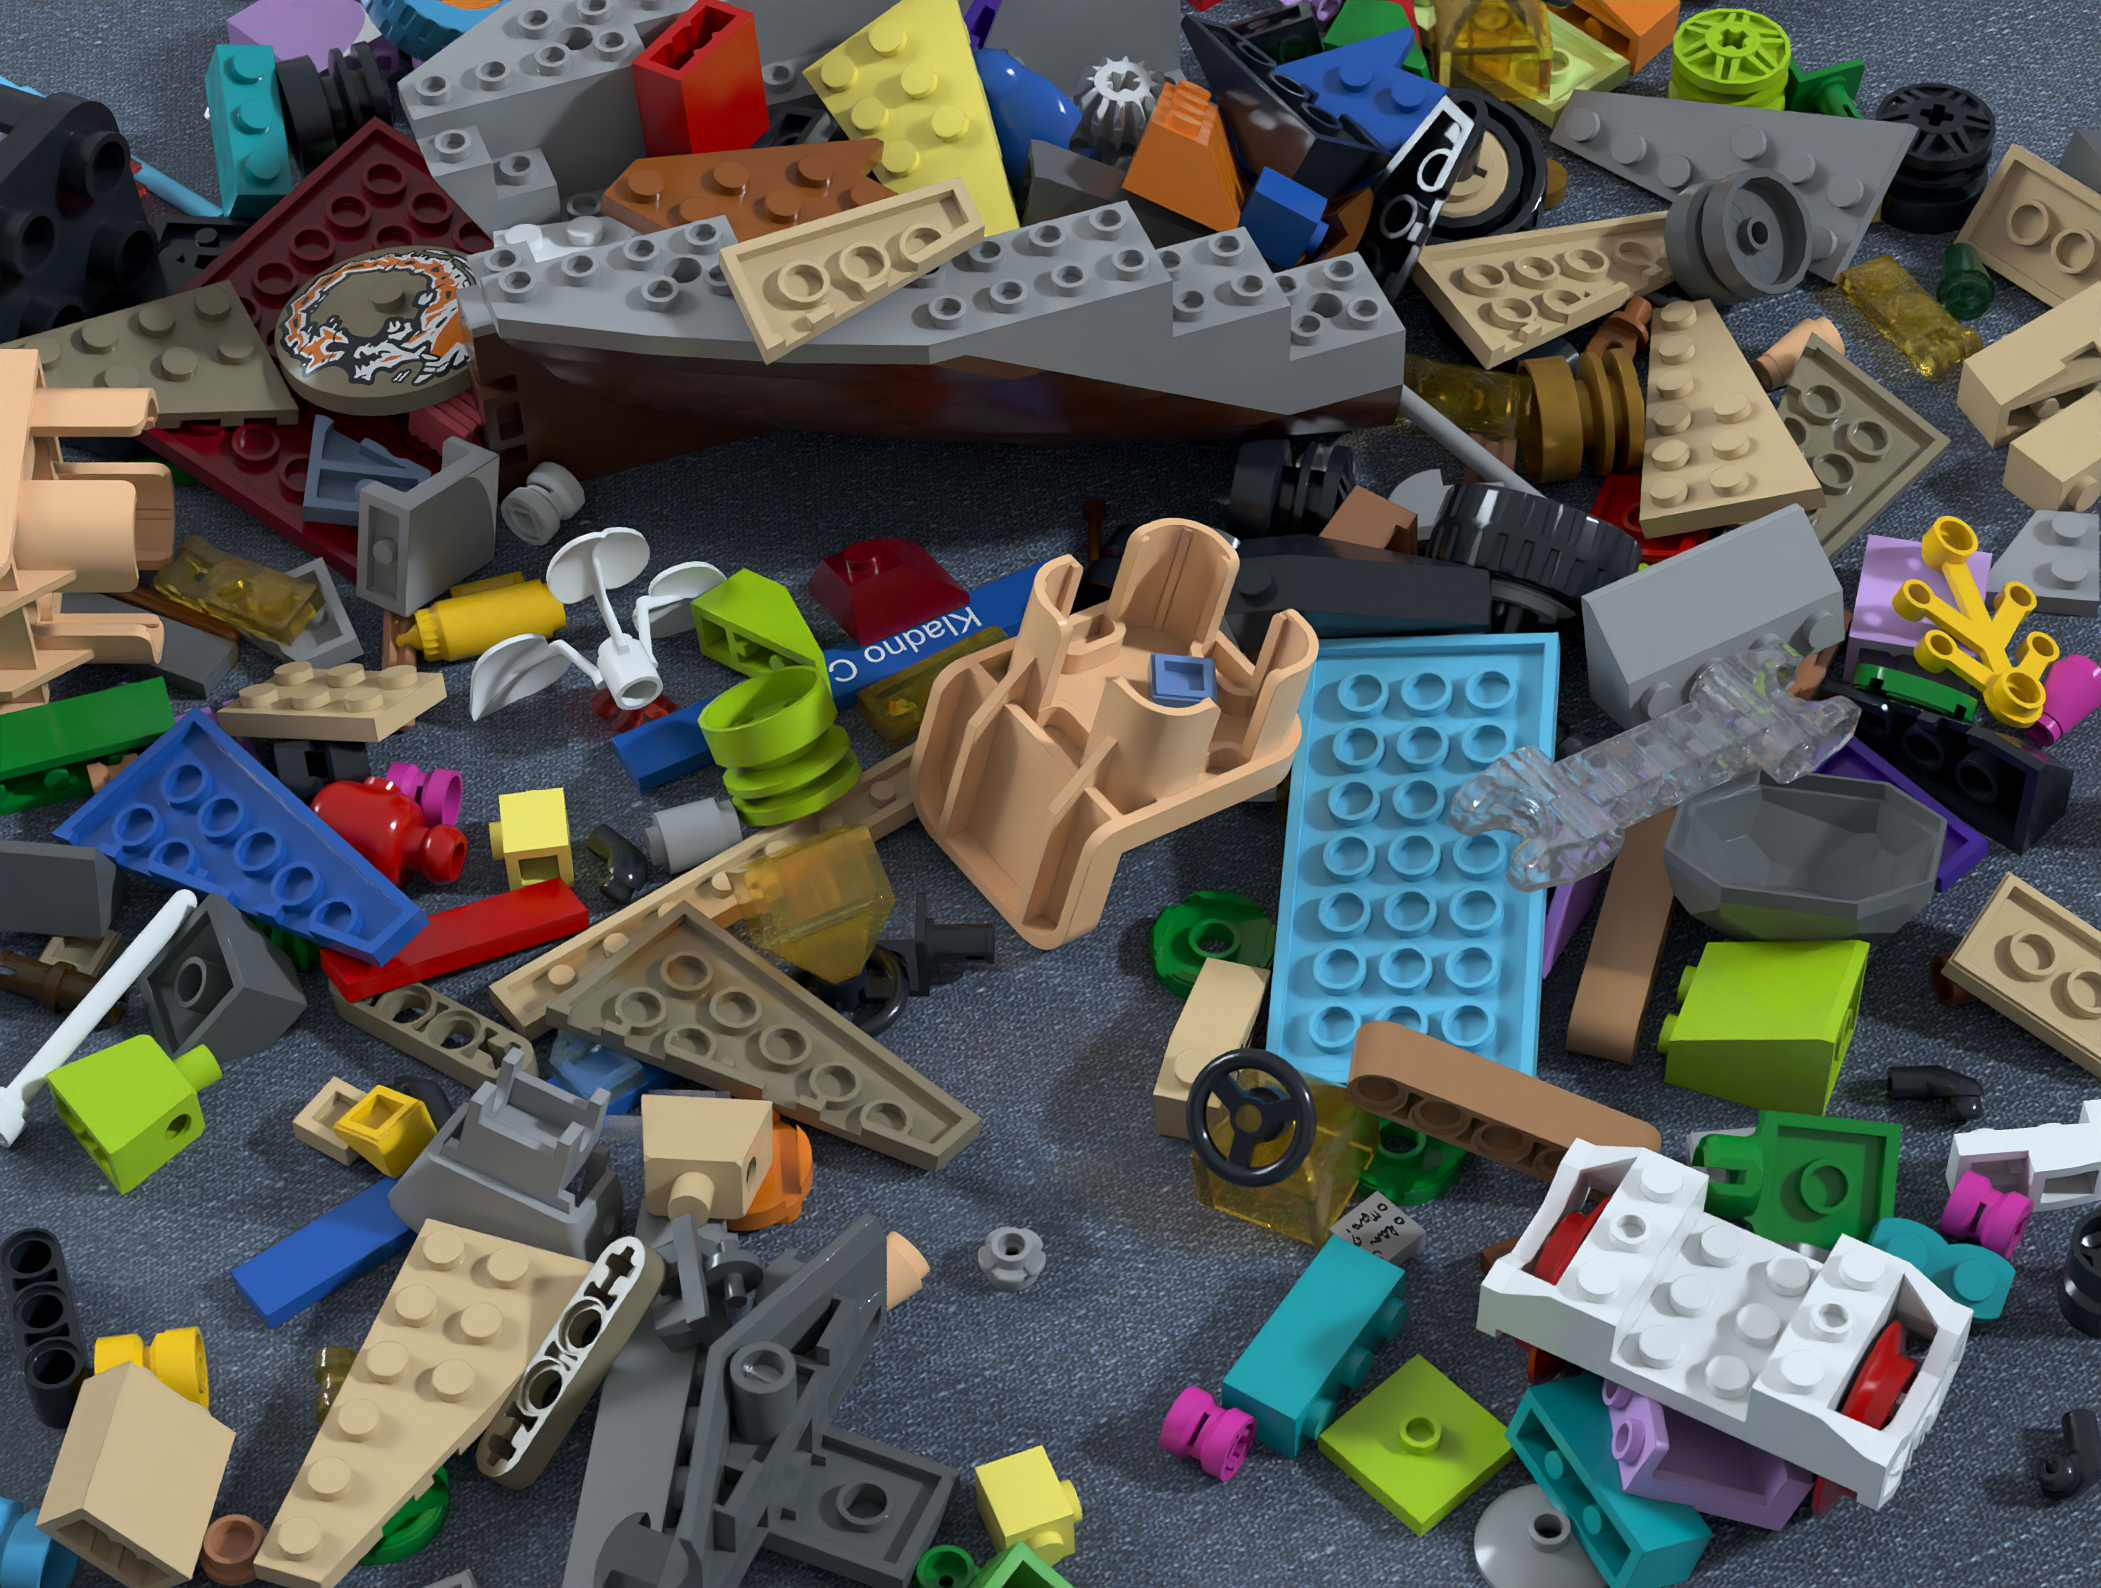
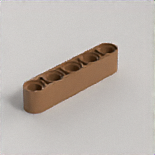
(1626, 947)
(1481, 1102)

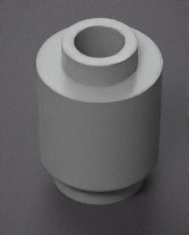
(692, 834)

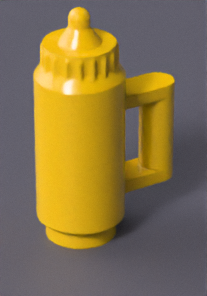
(483, 616)

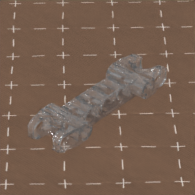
(1581, 805)

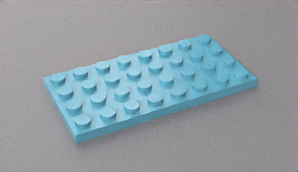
(1378, 891)

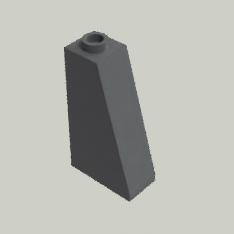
(1067, 183)

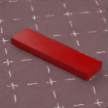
(465, 938)

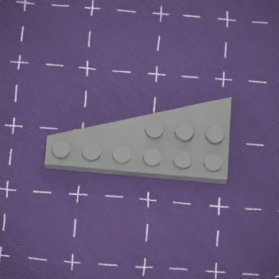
(1672, 143)

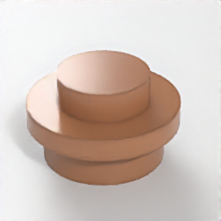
(231, 1549)

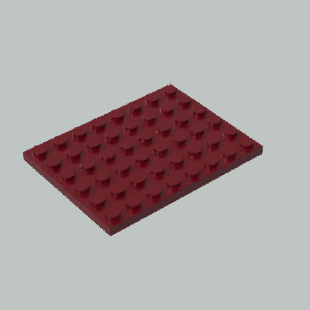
(356, 202)

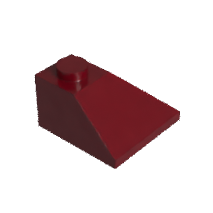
(884, 588)

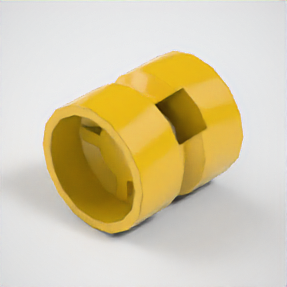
(173, 1356)

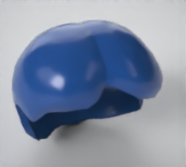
(1025, 109)

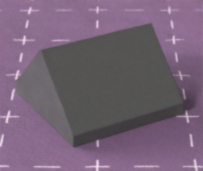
(58, 889)

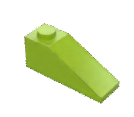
(754, 627)

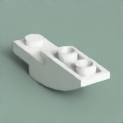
(2047, 1162)

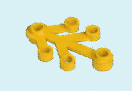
(2009, 692)

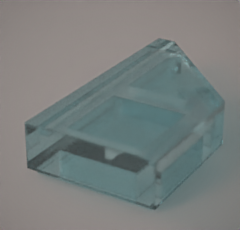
(586, 1066)

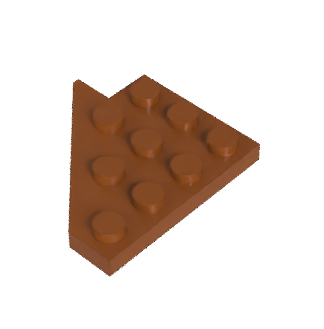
(753, 187)

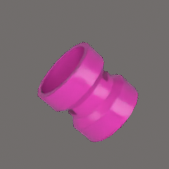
(435, 792)
(1986, 1214)
(1208, 1433)

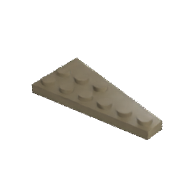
(187, 347)
(1855, 440)
(734, 1022)

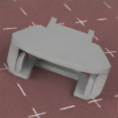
(507, 1166)

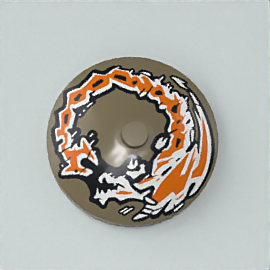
(378, 332)

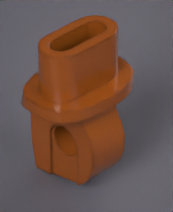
(1624, 329)

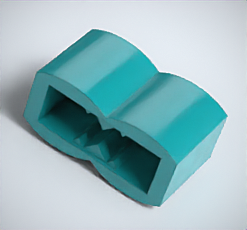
(1961, 1271)

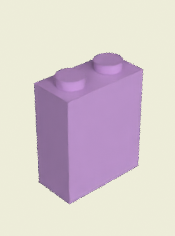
(1878, 632)

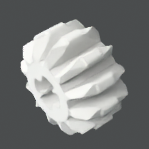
(1117, 100)

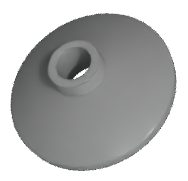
(1517, 1557)

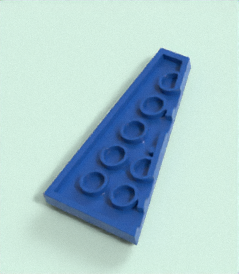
(218, 822)

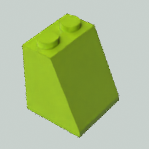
(1766, 1022)

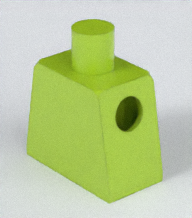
(133, 1105)

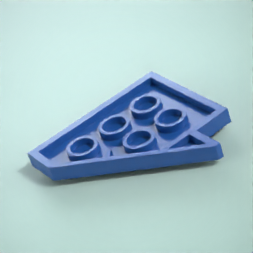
(1368, 87)

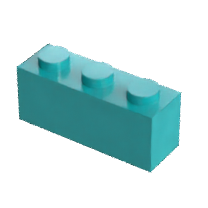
(247, 129)
(1317, 1345)
(1567, 1447)

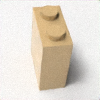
(136, 1478)

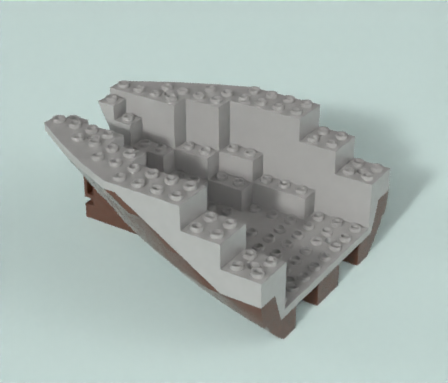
(1017, 341)

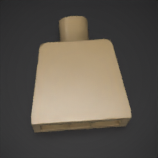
(704, 1155)

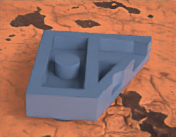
(343, 467)

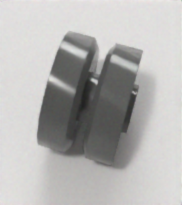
(1739, 237)

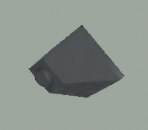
(220, 986)

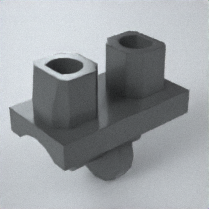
(710, 1281)

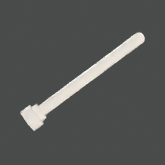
(89, 1012)

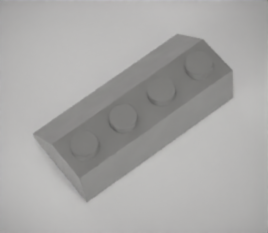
(1726, 596)

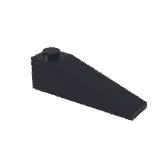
(1278, 117)
(1413, 194)
(1353, 591)
(1972, 771)

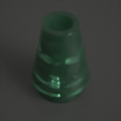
(1964, 283)

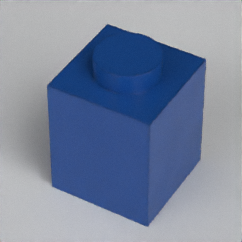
(1283, 218)

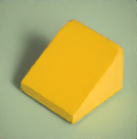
(387, 1129)

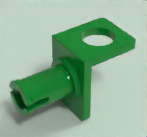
(1825, 90)

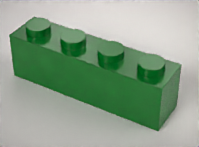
(52, 744)

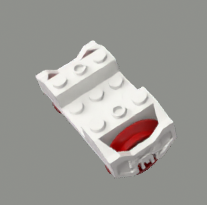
(1728, 1321)

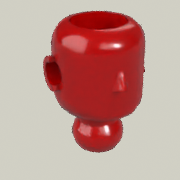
(391, 831)

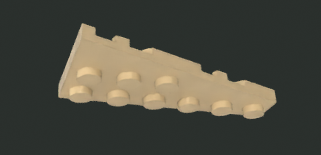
(1541, 283)
(421, 1388)

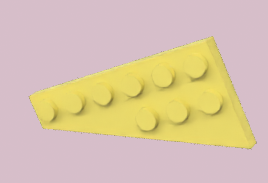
(920, 93)

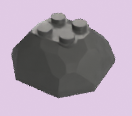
(1804, 858)

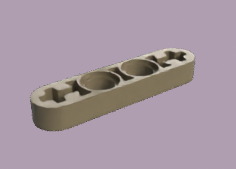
(425, 1035)
(566, 1359)

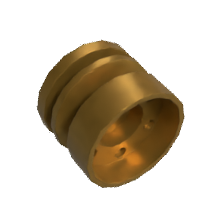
(1593, 414)

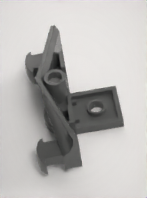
(764, 1448)

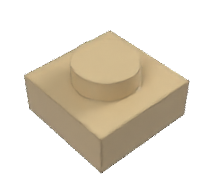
(316, 1120)

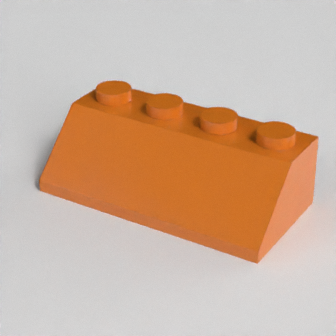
(1189, 159)

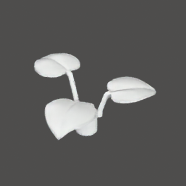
(624, 664)

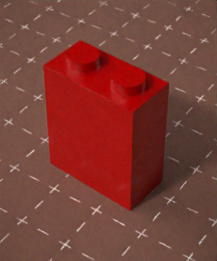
(702, 83)

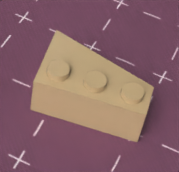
(2034, 370)

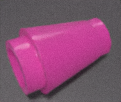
(2071, 695)

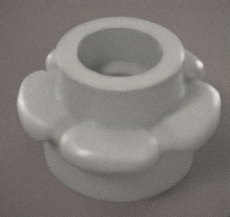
(1015, 1271)

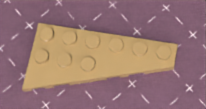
(1712, 432)

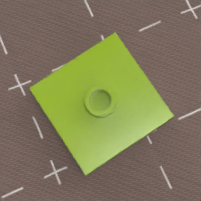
(1418, 1445)

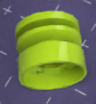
(1730, 60)
(780, 745)

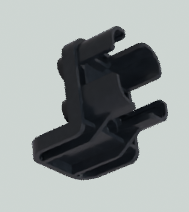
(73, 226)

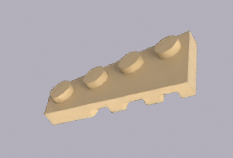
(838, 265)

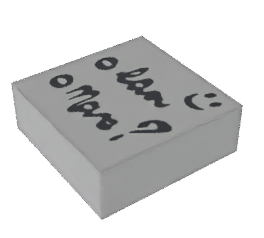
(1381, 1230)

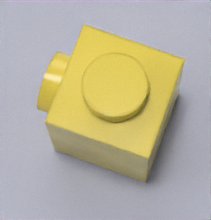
(533, 837)
(1027, 1503)

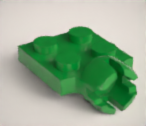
(1804, 1177)

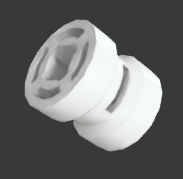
(549, 497)

